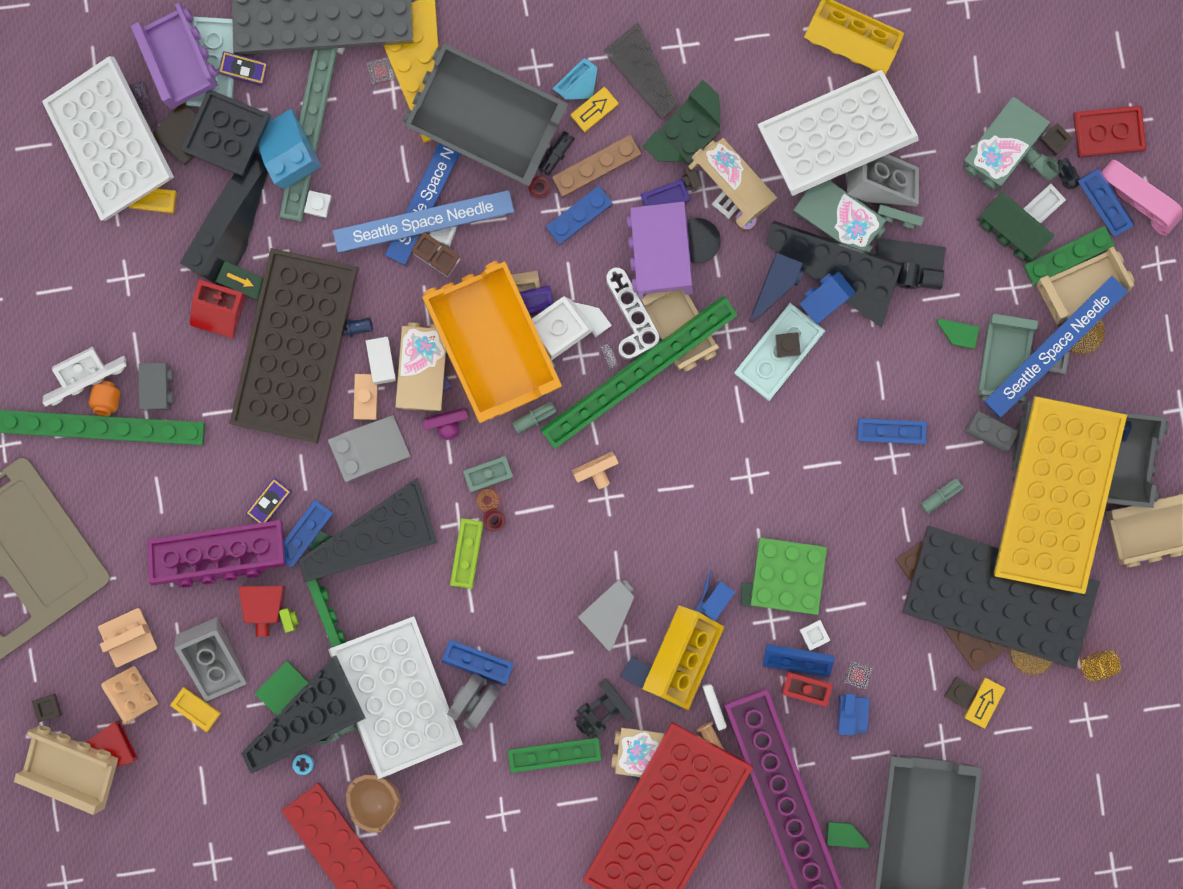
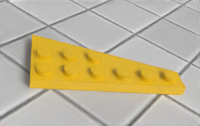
(414, 59)

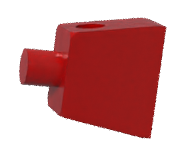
(262, 606)
(116, 742)

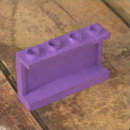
(176, 57)
(660, 249)

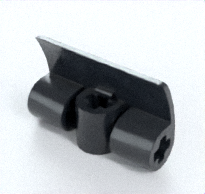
(920, 263)

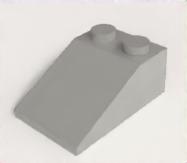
(885, 181)
(369, 448)
(210, 659)

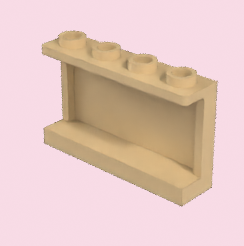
(1147, 532)
(67, 770)

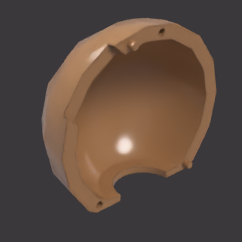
(373, 802)

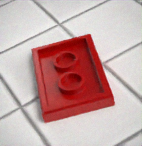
(1109, 131)

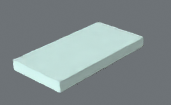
(216, 37)
(762, 367)

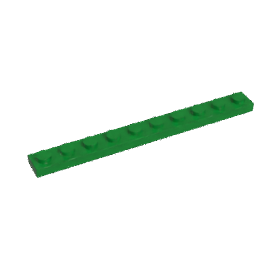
(639, 372)
(102, 427)

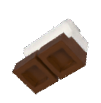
(435, 255)

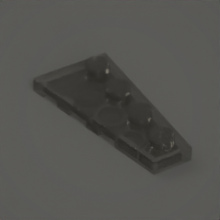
(640, 67)

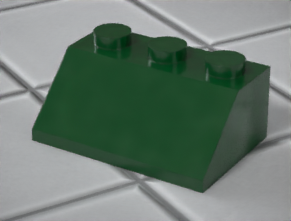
(1014, 227)

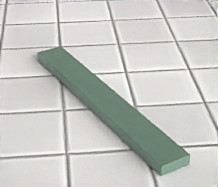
(311, 121)

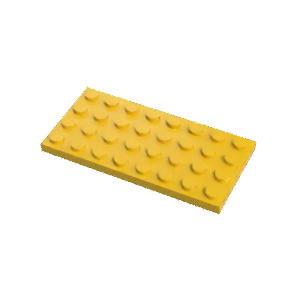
(1059, 494)

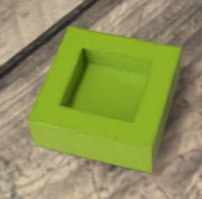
(289, 619)

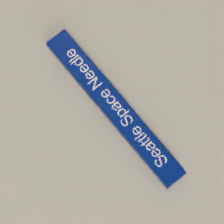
(425, 197)
(1055, 346)

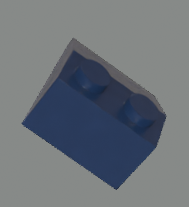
(780, 279)

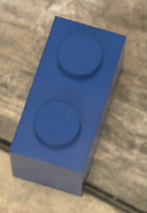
(827, 298)

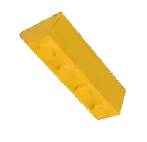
(854, 35)
(683, 657)

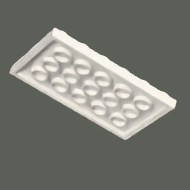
(837, 132)
(107, 138)
(398, 697)

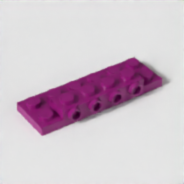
(216, 554)

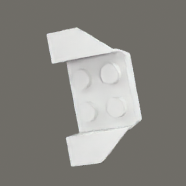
(566, 324)

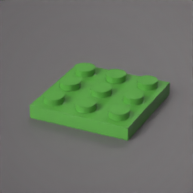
(788, 576)

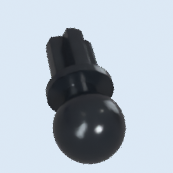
(1068, 174)

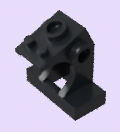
(587, 721)

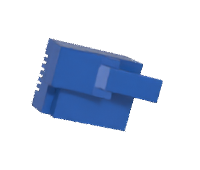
(716, 599)
(852, 714)

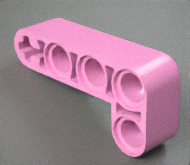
(1143, 196)

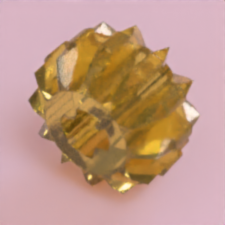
(1101, 665)

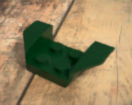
(689, 128)

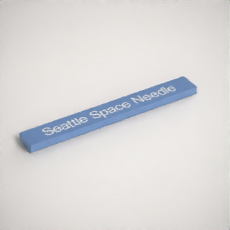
(423, 221)

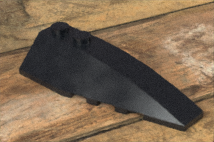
(228, 224)

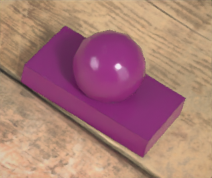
(446, 423)

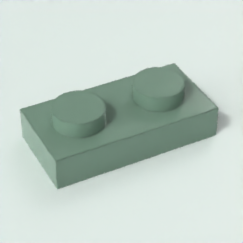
(909, 220)
(488, 474)

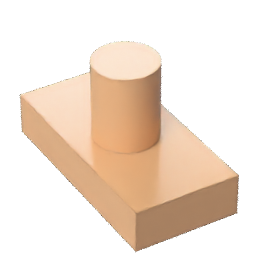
(365, 398)
(596, 469)

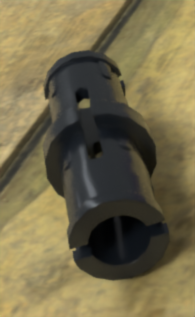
(556, 153)

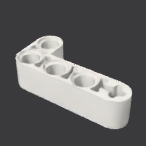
(628, 311)

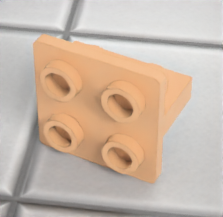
(127, 637)
(129, 694)

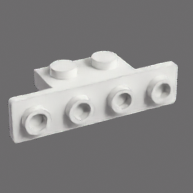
(80, 372)

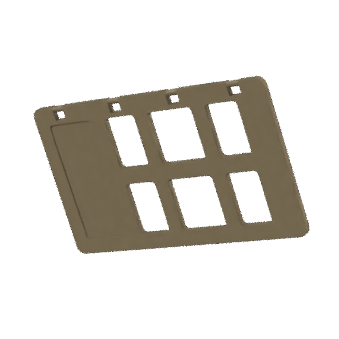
(42, 554)

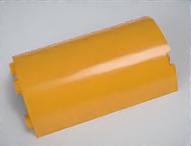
(491, 341)

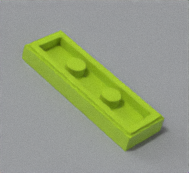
(466, 553)

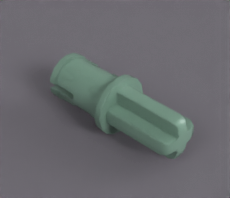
(534, 417)
(941, 496)

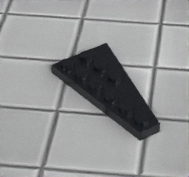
(867, 273)
(385, 531)
(313, 714)

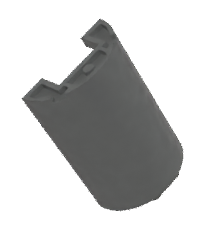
(485, 114)
(1134, 463)
(927, 824)

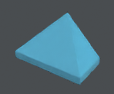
(578, 82)

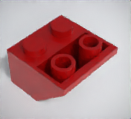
(216, 308)

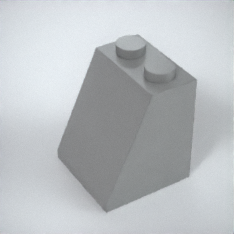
(608, 613)

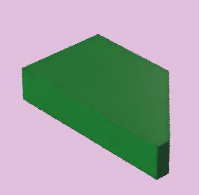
(959, 333)
(844, 835)

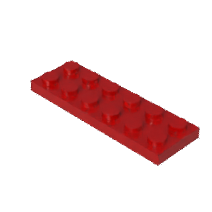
(334, 842)

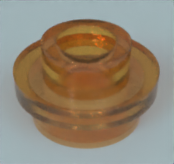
(487, 492)

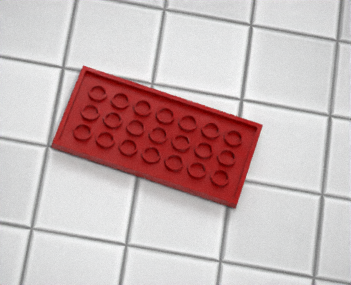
(669, 815)

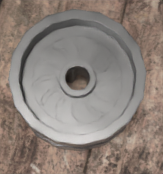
(471, 700)

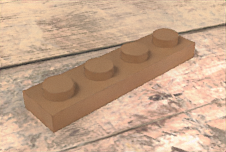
(596, 166)

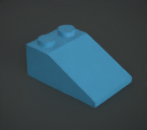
(287, 150)

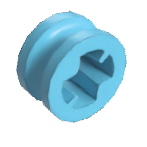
(297, 768)

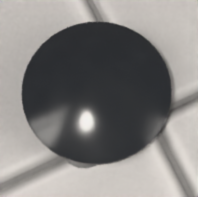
(703, 240)

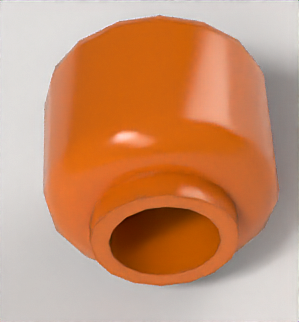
(104, 398)

